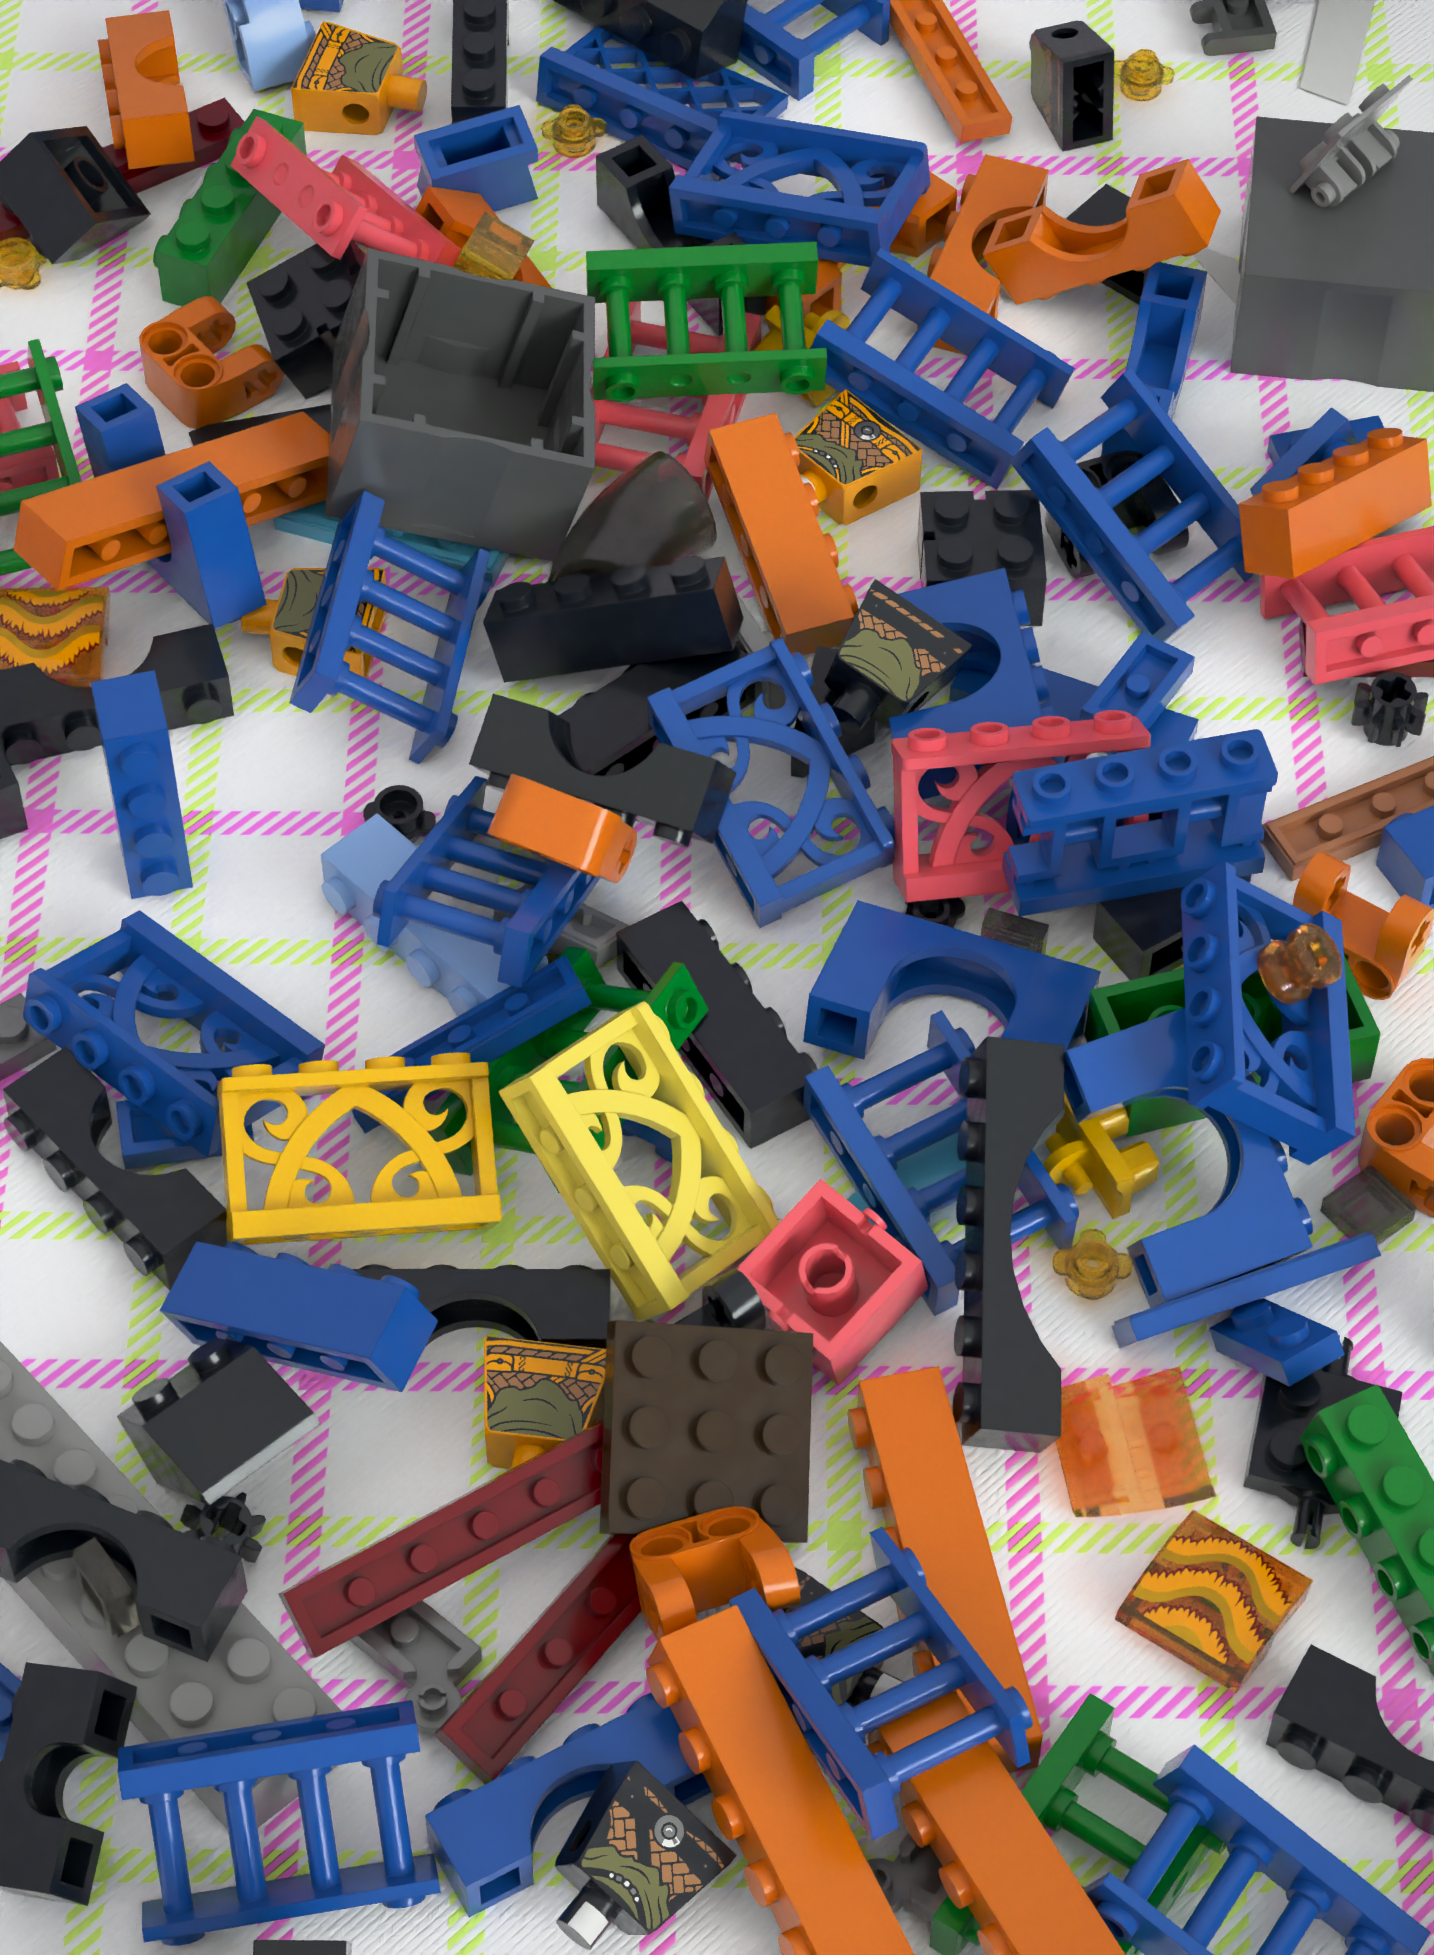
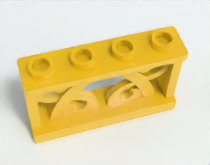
(286, 1210)

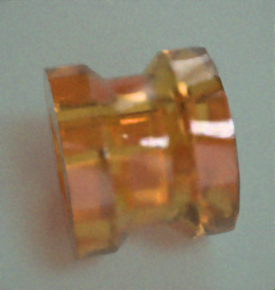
(1299, 964)

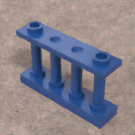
(790, 60)
(916, 405)
(1100, 535)
(337, 627)
(537, 911)
(872, 1160)
(839, 1732)
(232, 1764)
(1257, 1841)

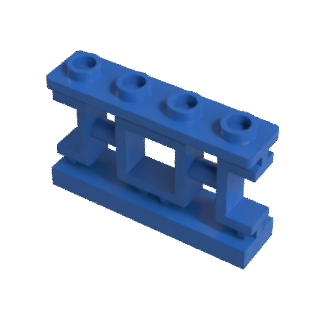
(1093, 861)

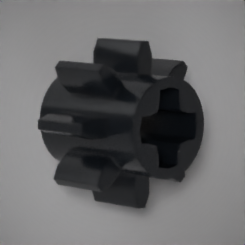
(1389, 709)
(231, 1515)

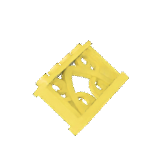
(703, 1161)

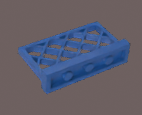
(647, 111)

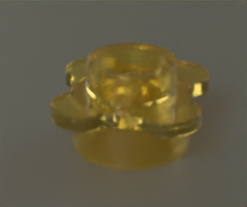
(1142, 75)
(574, 131)
(19, 264)
(1091, 1281)

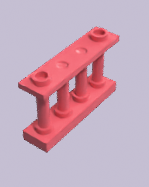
(336, 204)
(717, 411)
(1376, 634)

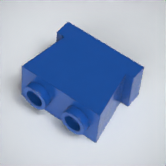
(481, 157)

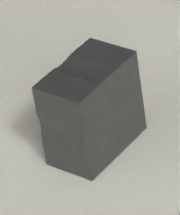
(1337, 284)
(463, 405)

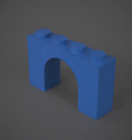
(203, 512)
(990, 619)
(897, 956)
(1255, 1215)

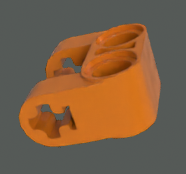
(191, 378)
(563, 829)
(1375, 943)
(1409, 1124)
(707, 1563)

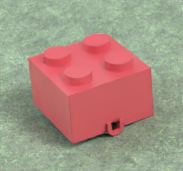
(834, 1278)

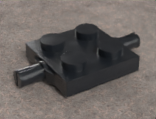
(1276, 1454)

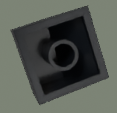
(68, 193)
(215, 1420)

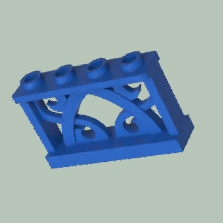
(779, 148)
(758, 861)
(1222, 935)
(166, 982)

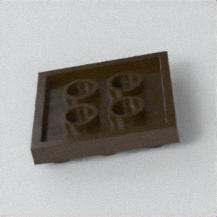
(705, 1425)

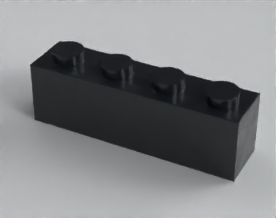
(613, 619)
(612, 724)
(738, 1045)

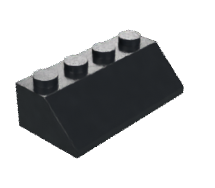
(684, 34)

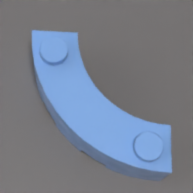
(269, 39)

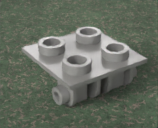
(1353, 152)

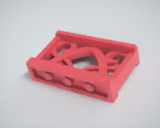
(951, 866)

